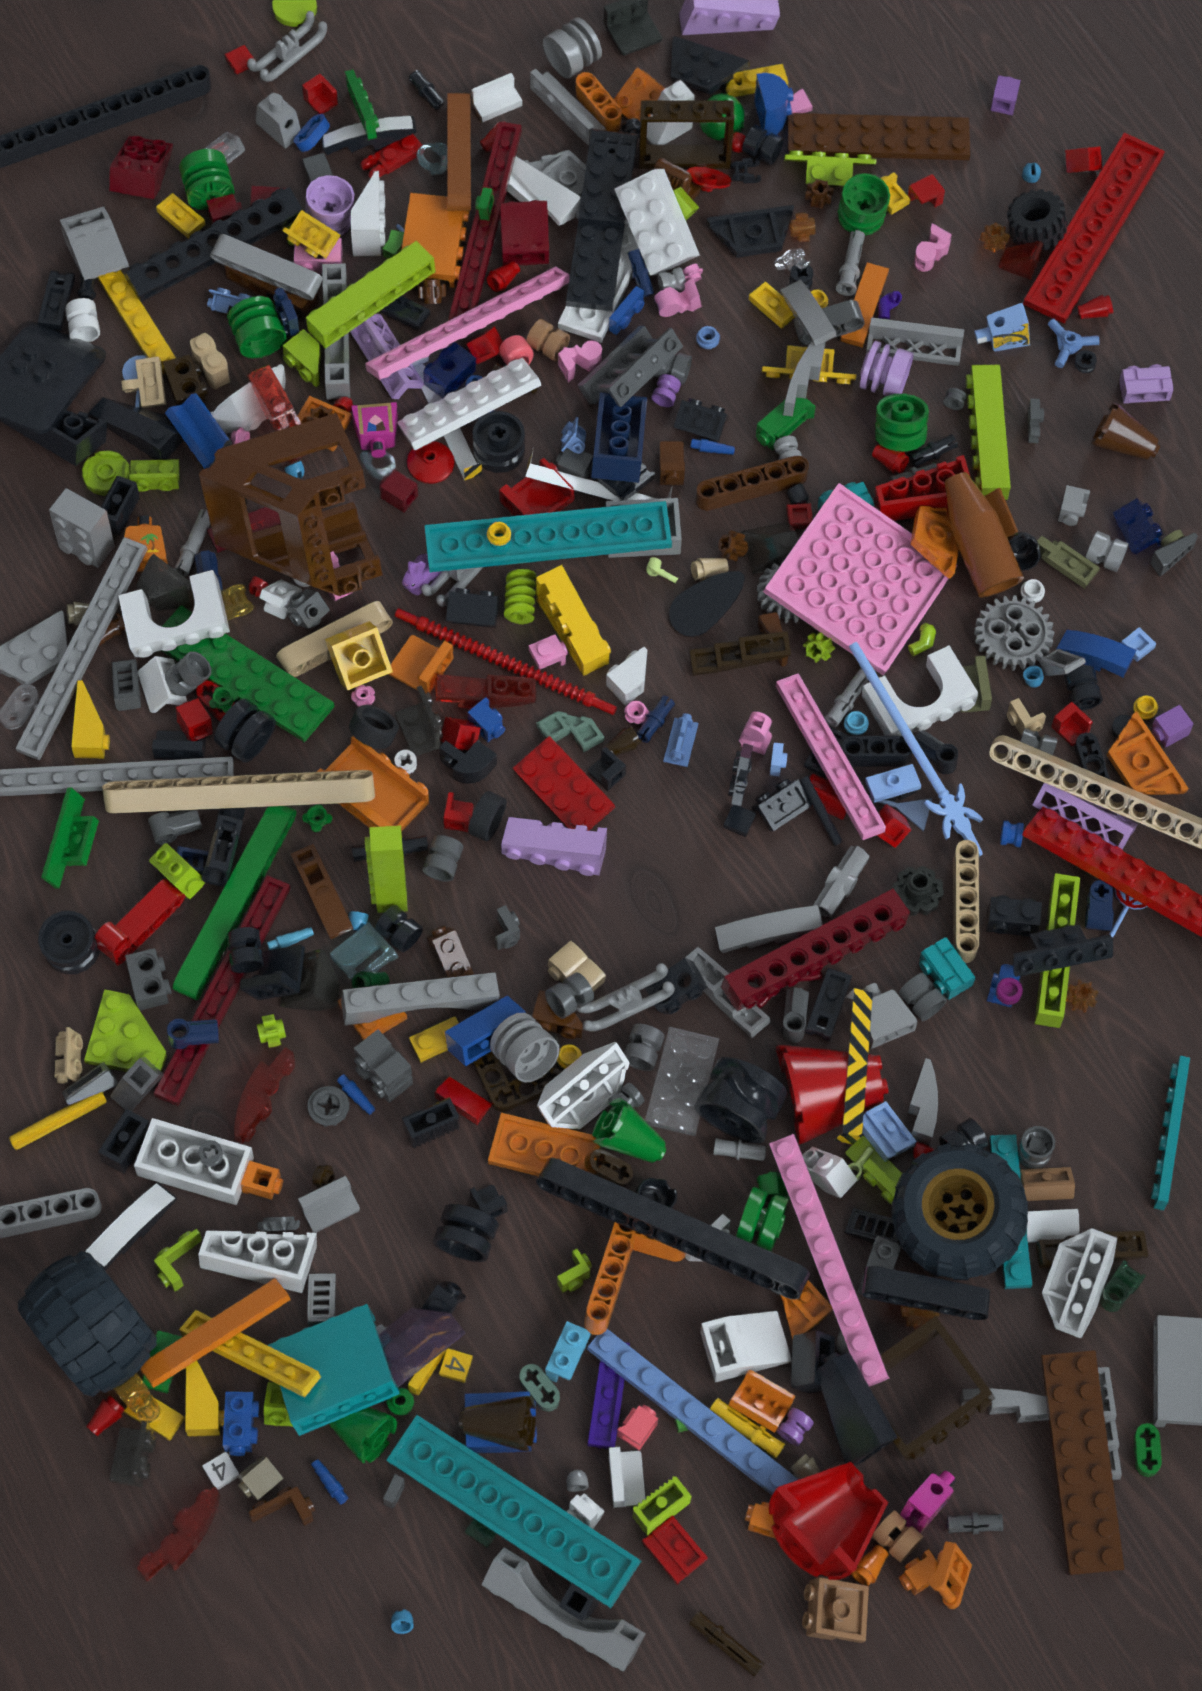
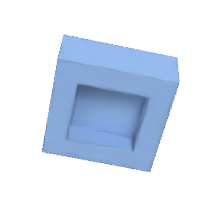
(1141, 642)
(778, 759)

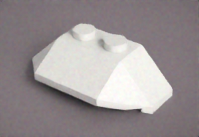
(243, 407)
(584, 1088)
(1078, 1279)

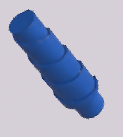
(712, 447)
(356, 1094)
(331, 1484)

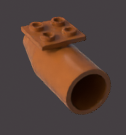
(982, 533)

